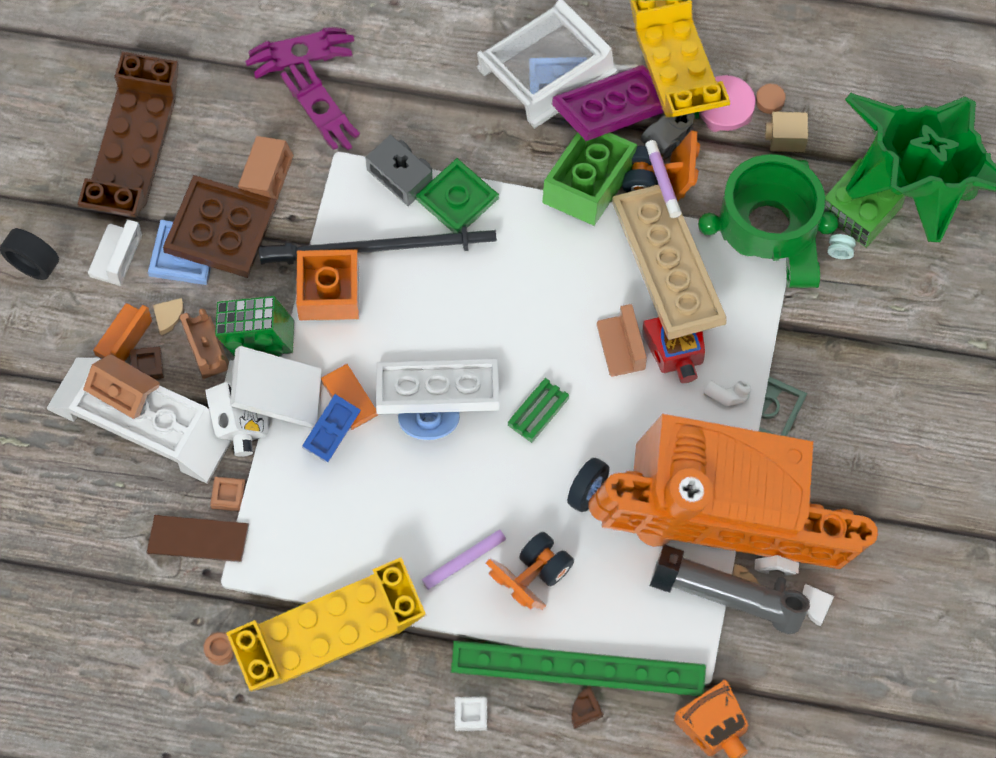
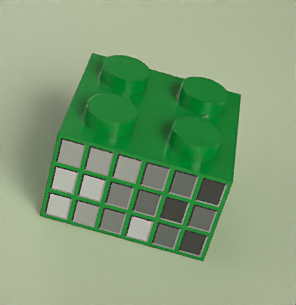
(255, 324)

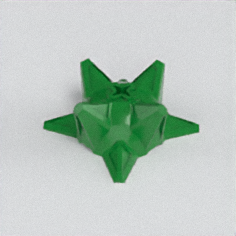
(925, 156)

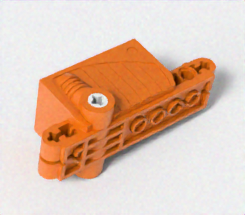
(728, 493)

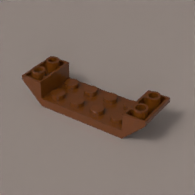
(132, 135)

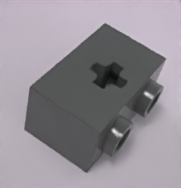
(402, 182)

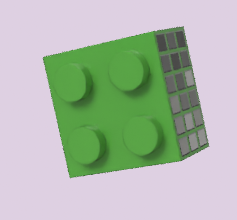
(863, 216)

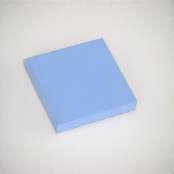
(173, 267)

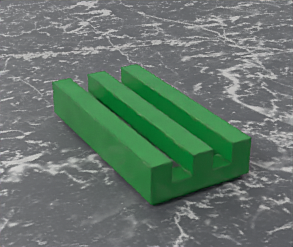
(531, 400)

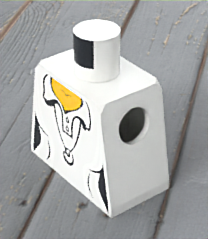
(234, 423)

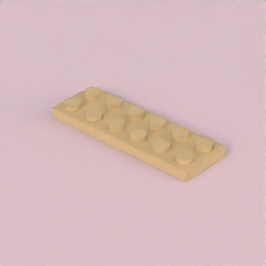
(669, 263)

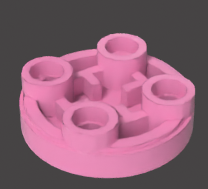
(738, 112)

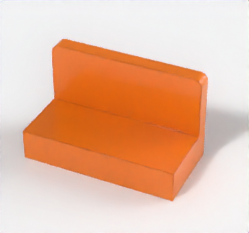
(124, 332)

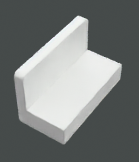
(115, 252)

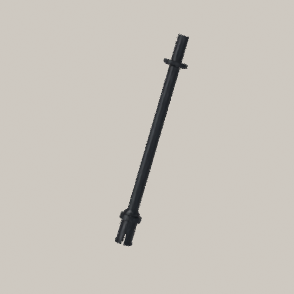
(288, 251)

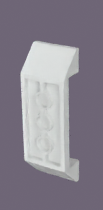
(166, 424)

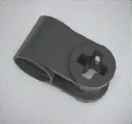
(669, 132)

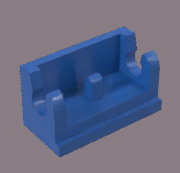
(331, 428)

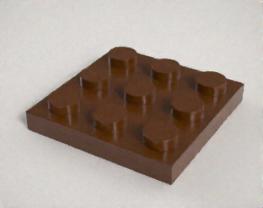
(220, 226)

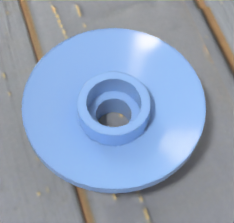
(428, 425)

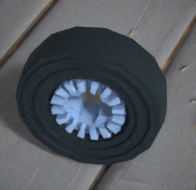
(586, 483)

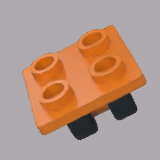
(680, 169)
(539, 559)

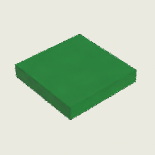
(457, 196)

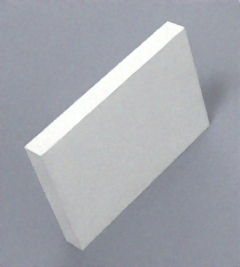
(275, 387)

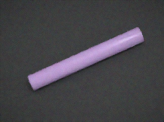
(463, 559)

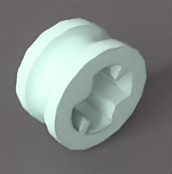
(841, 246)

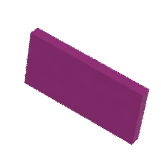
(610, 103)

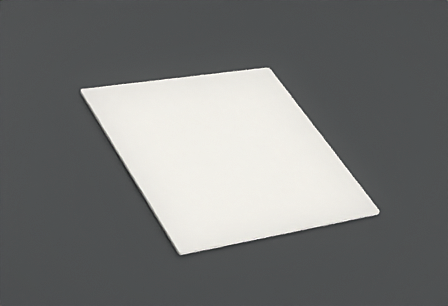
(536, 311)

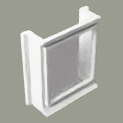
(548, 59)

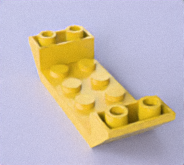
(676, 57)
(327, 627)

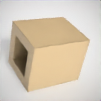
(787, 131)

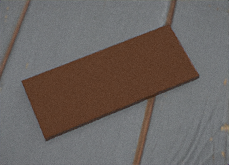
(198, 538)

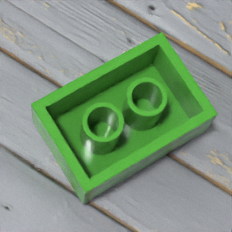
(588, 176)

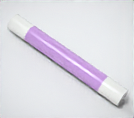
(663, 179)

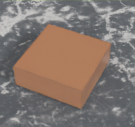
(227, 493)

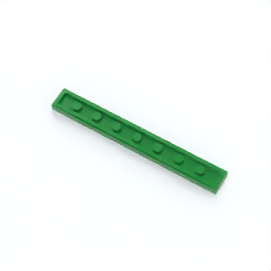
(578, 668)

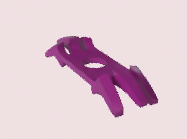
(282, 50)
(315, 92)

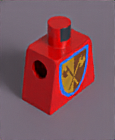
(675, 354)

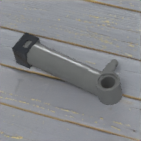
(780, 606)

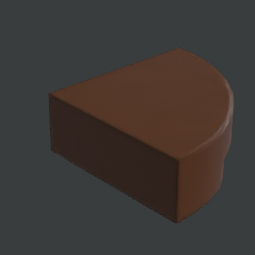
(585, 708)

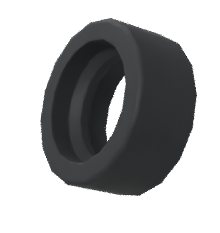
(29, 254)

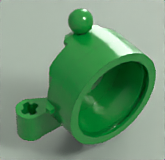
(788, 187)

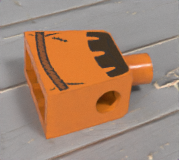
(715, 722)

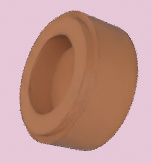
(770, 98)
(218, 649)

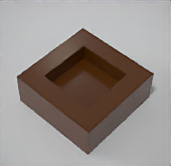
(148, 361)

